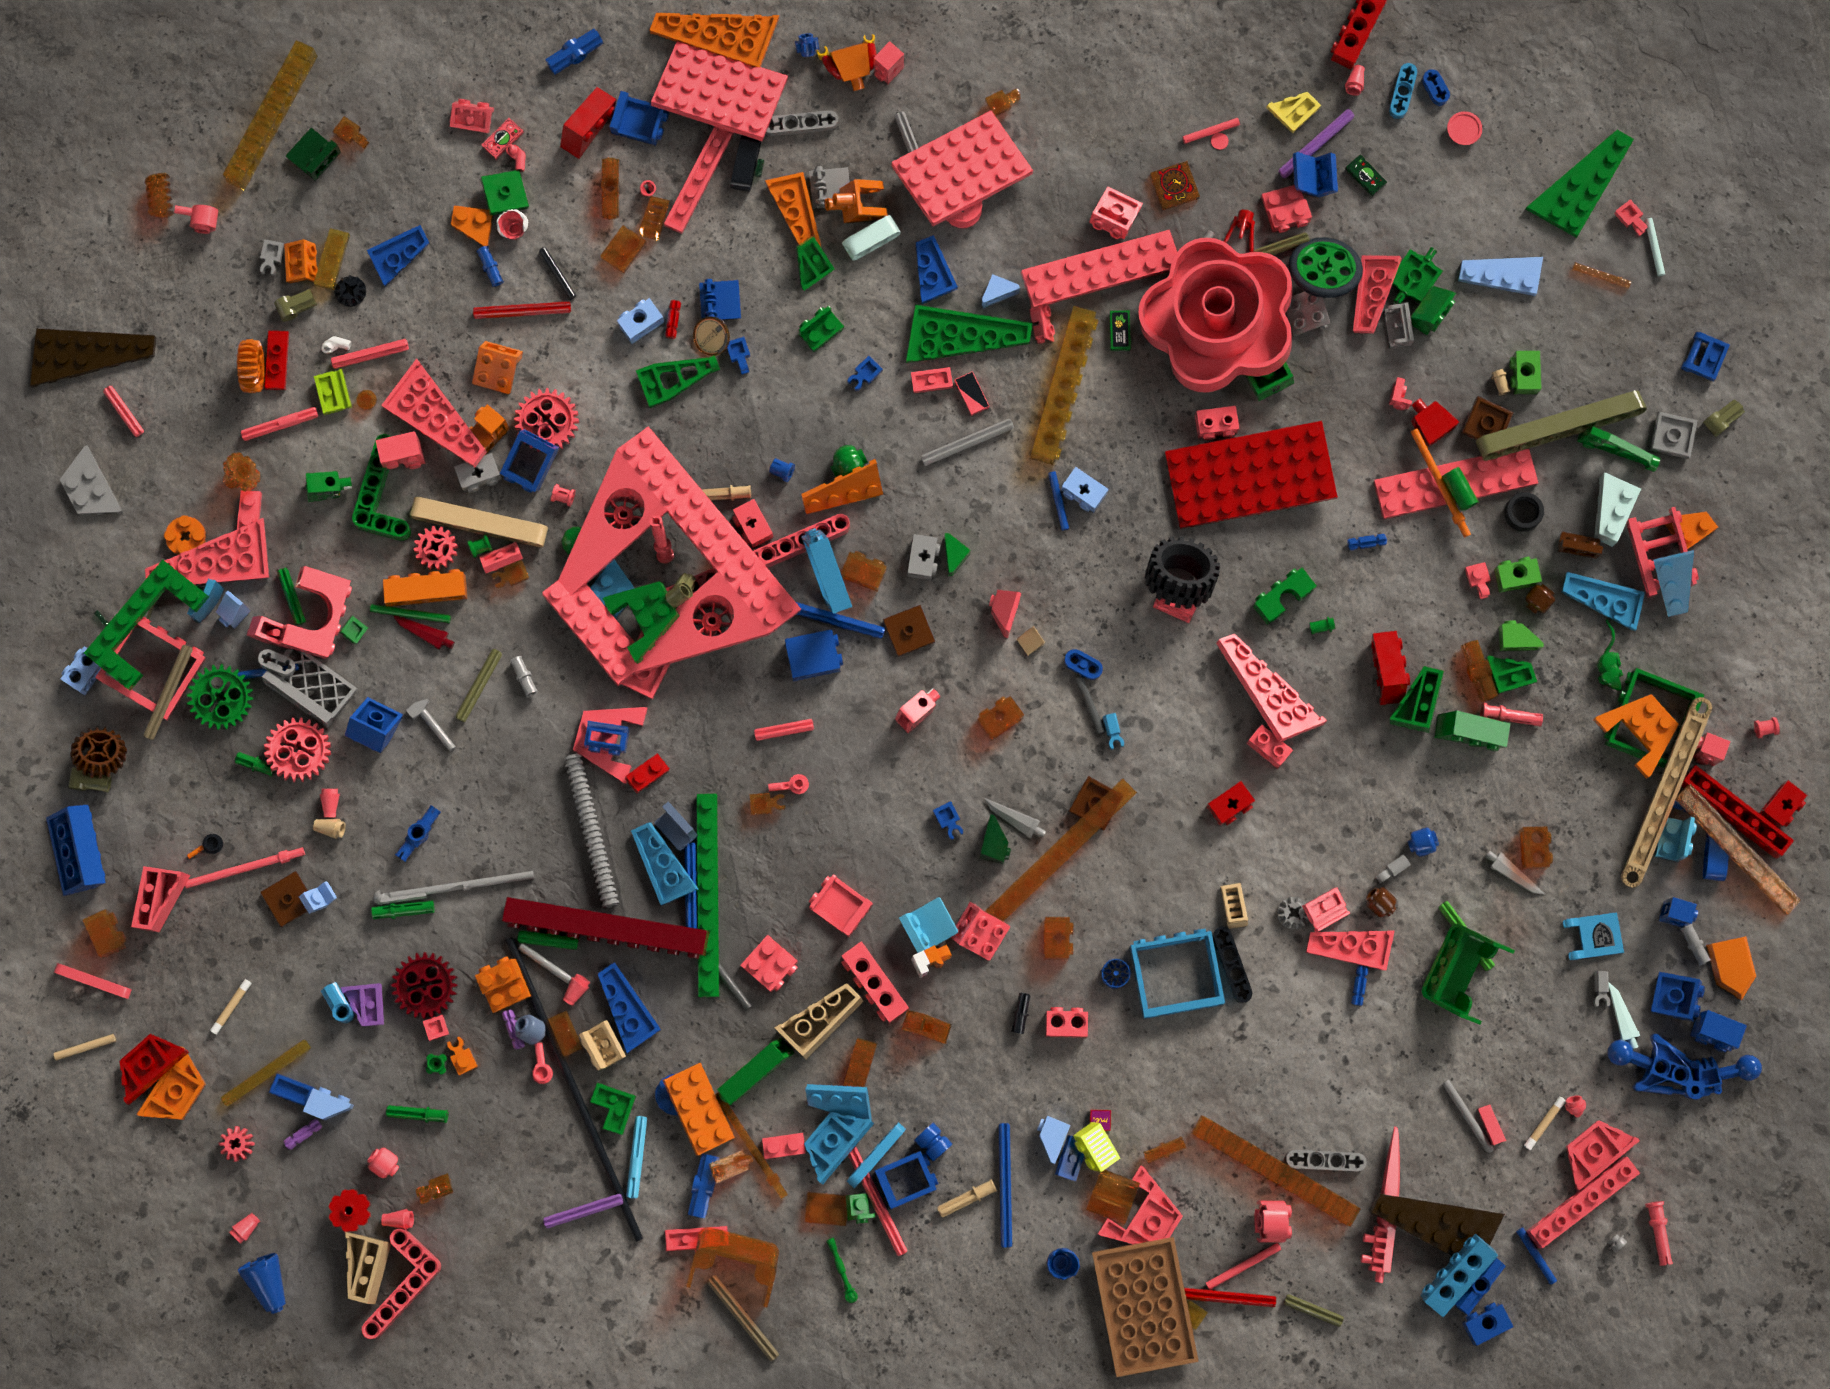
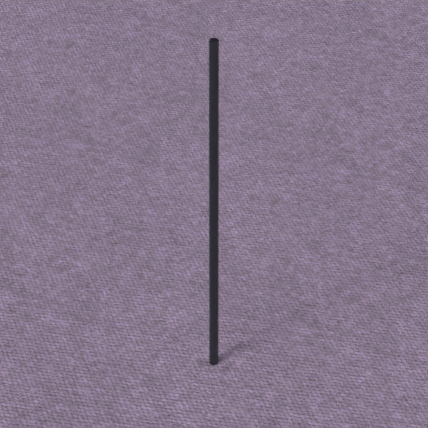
(575, 1092)

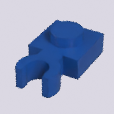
(866, 371)
(947, 817)

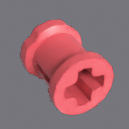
(563, 495)
(1766, 727)

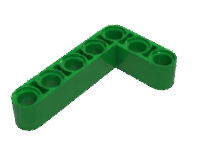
(376, 492)

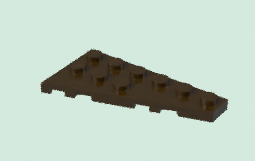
(77, 353)
(1437, 1223)

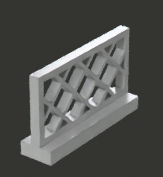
(303, 701)

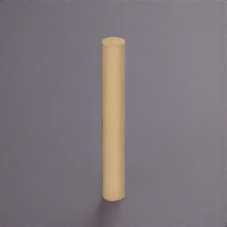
(84, 1047)

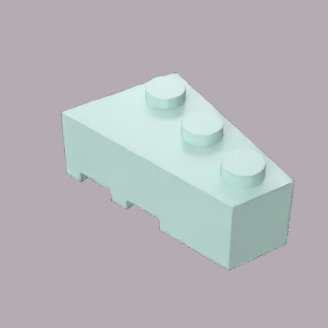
(1614, 507)

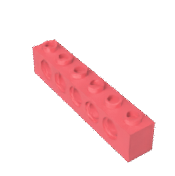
(1582, 1202)

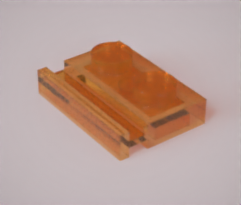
(623, 249)
(826, 1209)

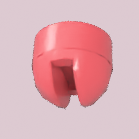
(651, 186)

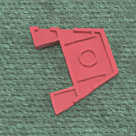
(609, 716)
(1153, 1220)

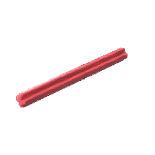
(879, 1206)

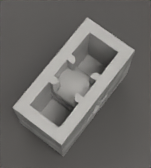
(468, 474)
(920, 546)

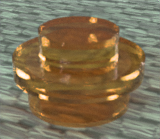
(366, 399)

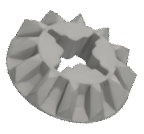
(1283, 912)

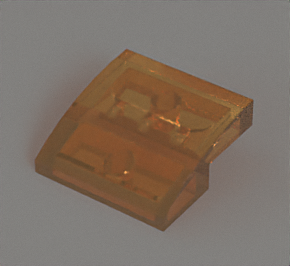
(1113, 1196)

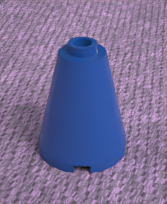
(265, 1281)

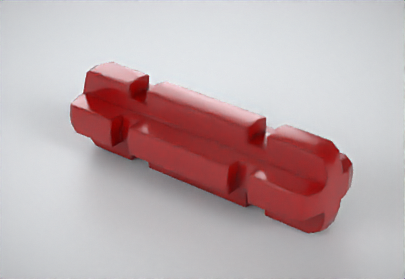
(673, 318)

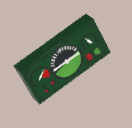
(1366, 175)

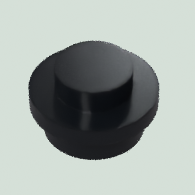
(212, 844)

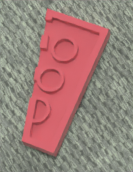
(1359, 948)

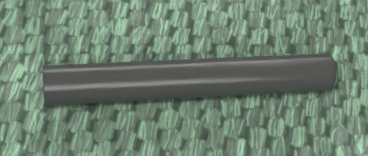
(1090, 705)
(733, 988)

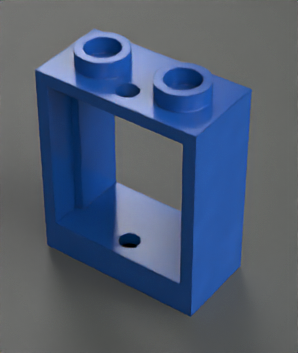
(538, 443)
(924, 1162)

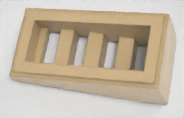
(1238, 922)

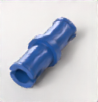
(490, 266)

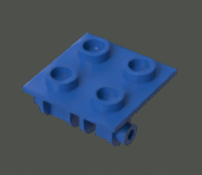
(720, 299)

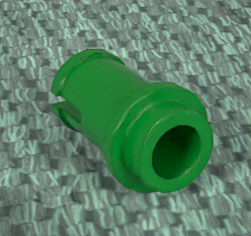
(1322, 625)

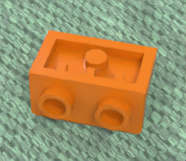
(300, 261)

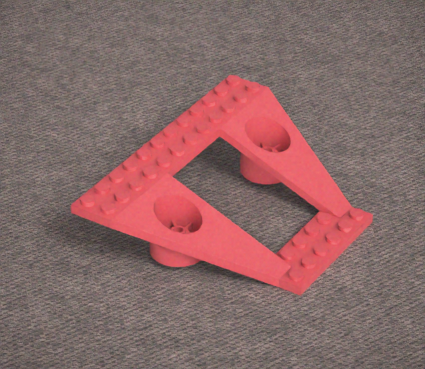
(742, 588)

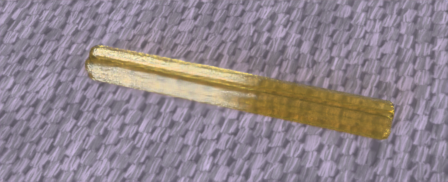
(266, 1072)

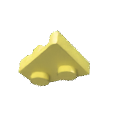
(1294, 110)

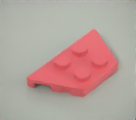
(1596, 1151)

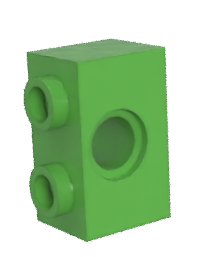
(1531, 362)
(1507, 581)

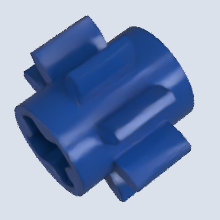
(807, 45)

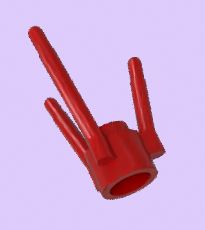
(1244, 222)

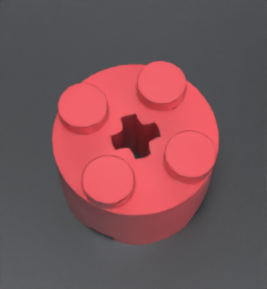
(1272, 1221)

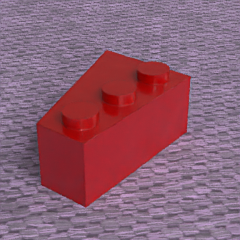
(587, 122)
(1390, 667)

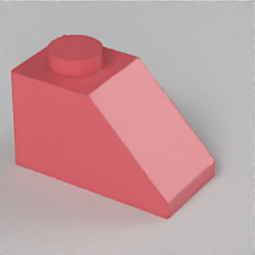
(265, 630)

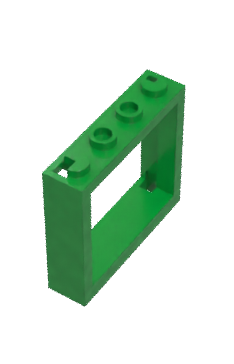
(1624, 696)

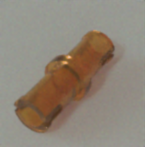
(1164, 1150)

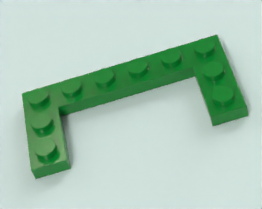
(103, 647)

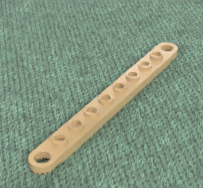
(1666, 792)

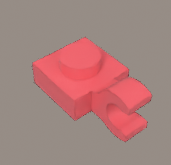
(1629, 215)
(1479, 577)

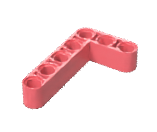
(405, 1287)

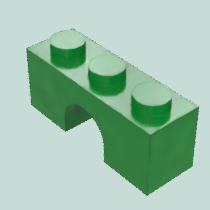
(1297, 583)

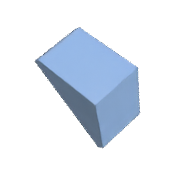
(999, 290)

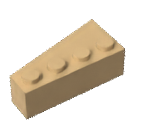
(817, 1022)

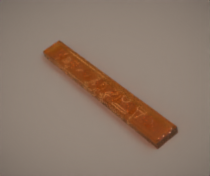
(1738, 849)

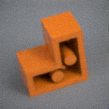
(489, 427)

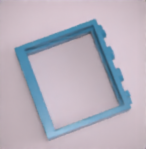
(826, 570)
(1179, 938)

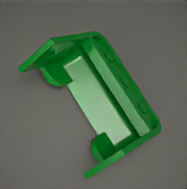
(1455, 968)

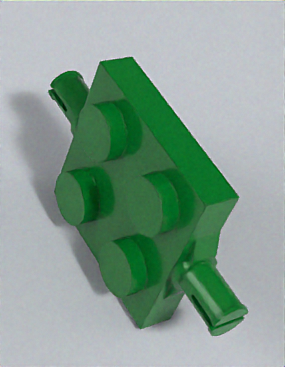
(1416, 276)

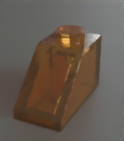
(926, 1026)

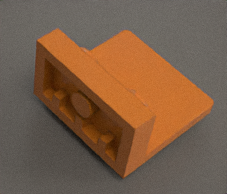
(496, 367)

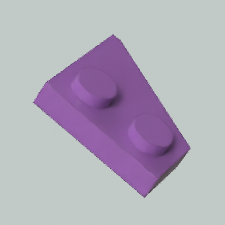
(366, 1003)

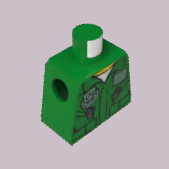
(318, 487)

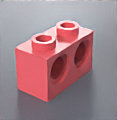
(1066, 1028)

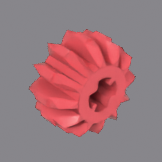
(236, 1152)

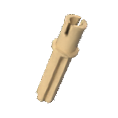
(728, 493)
(966, 1198)

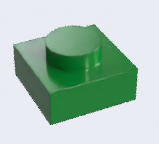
(353, 630)

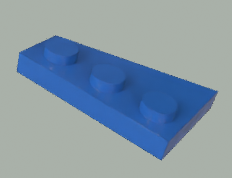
(933, 271)

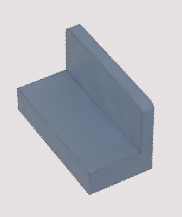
(675, 827)

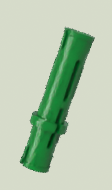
(398, 910)

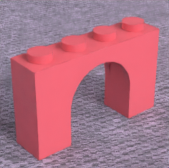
(334, 592)

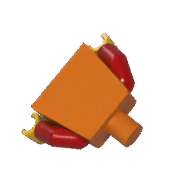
(851, 62)

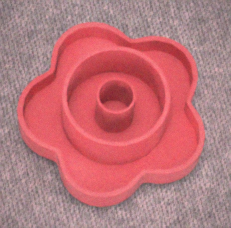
(1219, 314)

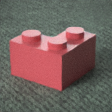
(401, 449)

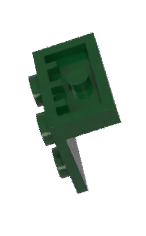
(313, 154)

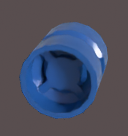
(933, 1142)

